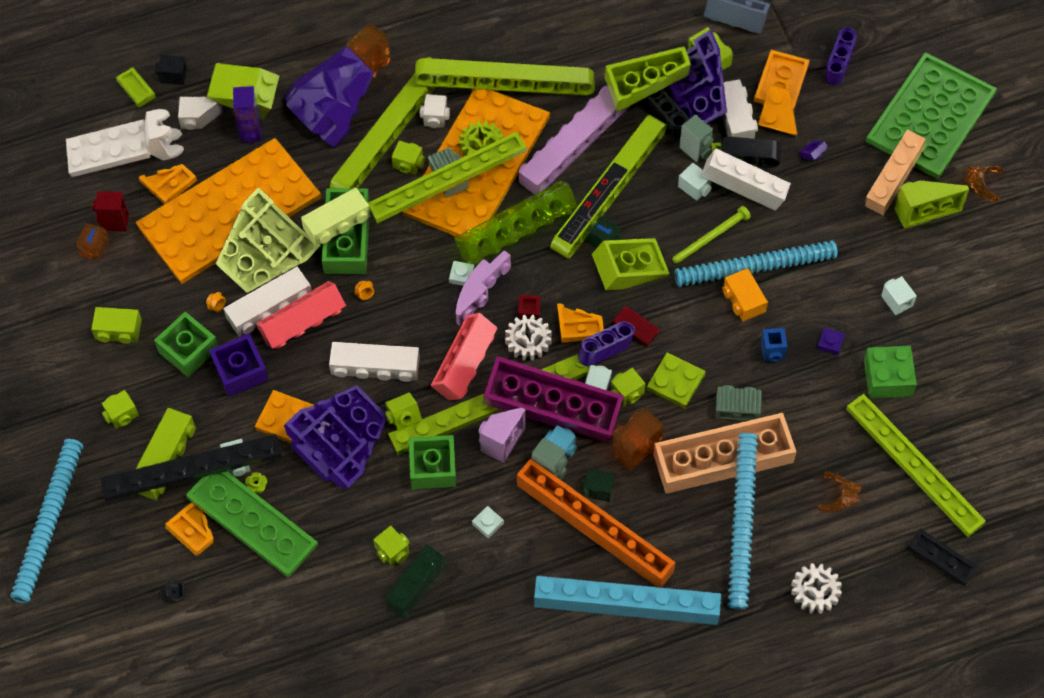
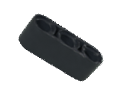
(673, 118)
(753, 151)

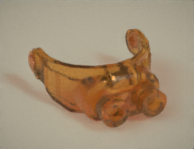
(976, 180)
(848, 497)

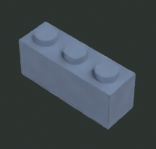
(738, 13)

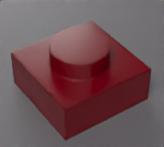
(529, 306)

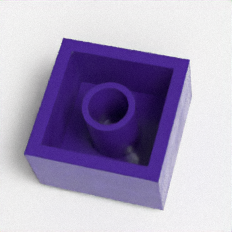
(239, 365)

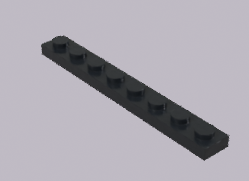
(190, 467)

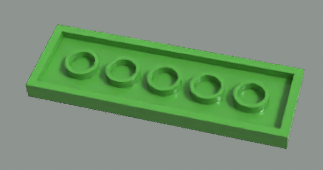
(253, 521)

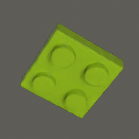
(676, 380)

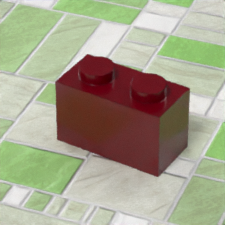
(111, 211)

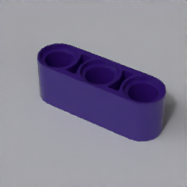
(840, 56)
(606, 343)

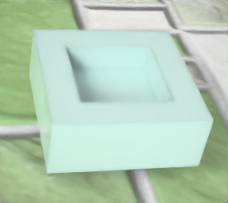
(460, 272)
(488, 522)

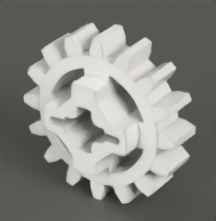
(518, 341)
(809, 595)

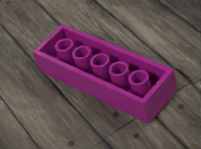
(553, 399)

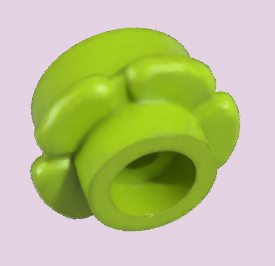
(260, 486)

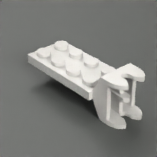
(123, 144)

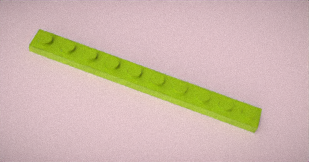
(471, 410)

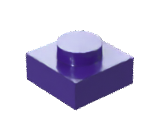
(813, 150)
(830, 341)

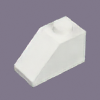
(197, 112)

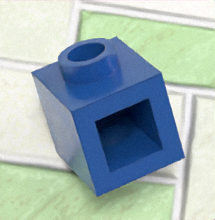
(773, 344)

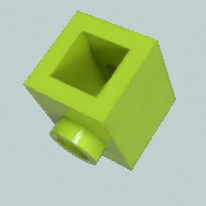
(408, 157)
(629, 385)
(119, 409)
(403, 411)
(391, 546)

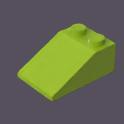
(230, 76)
(928, 201)
(629, 262)

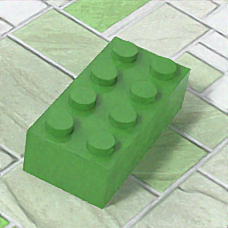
(347, 251)

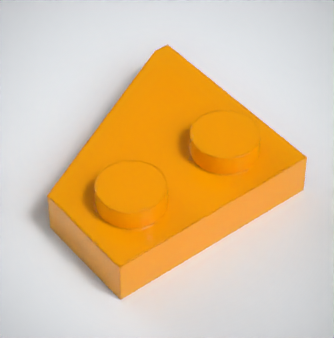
(778, 112)
(169, 182)
(577, 324)
(191, 529)

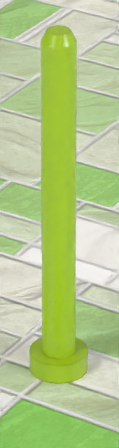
(743, 213)

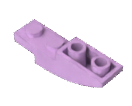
(475, 290)

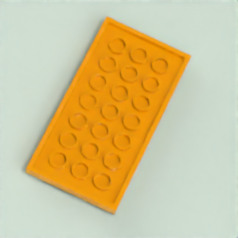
(487, 190)
(197, 223)

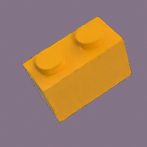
(745, 295)

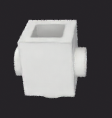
(435, 111)

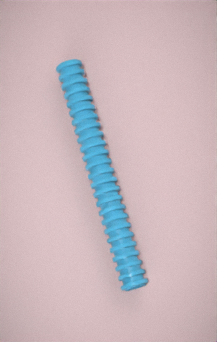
(756, 263)
(46, 521)
(742, 521)

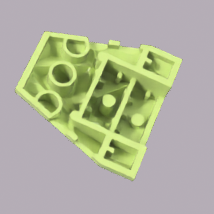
(263, 244)

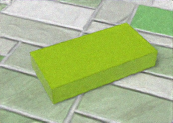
(135, 87)

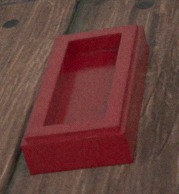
(644, 330)

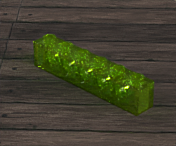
(468, 241)

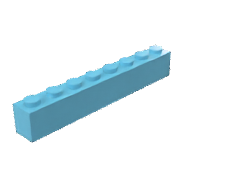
(627, 600)

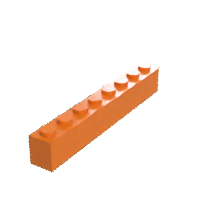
(595, 523)

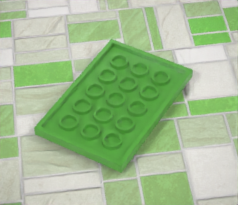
(936, 105)

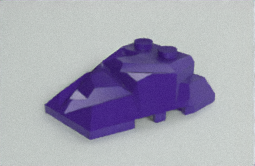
(703, 89)
(330, 94)
(337, 435)

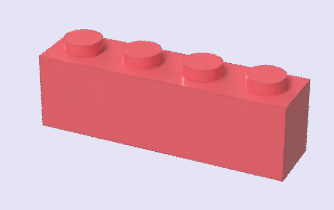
(301, 314)
(464, 357)

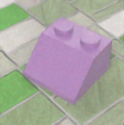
(501, 433)

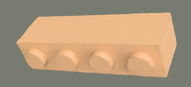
(895, 172)

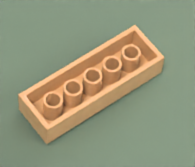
(713, 453)

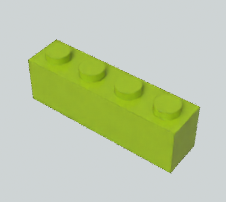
(167, 443)

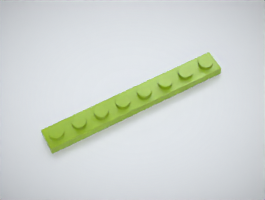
(447, 177)
(916, 465)

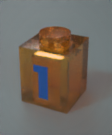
(92, 241)

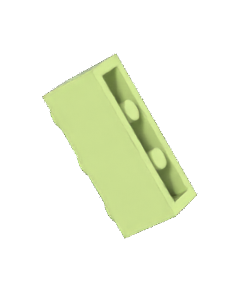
(336, 217)

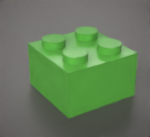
(186, 344)
(890, 372)
(432, 462)

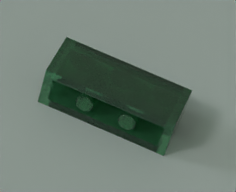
(415, 581)

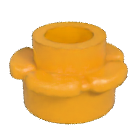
(364, 290)
(215, 302)

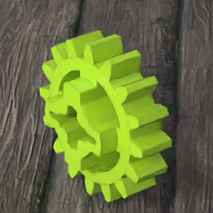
(471, 137)

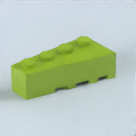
(645, 75)

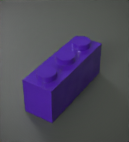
(247, 114)

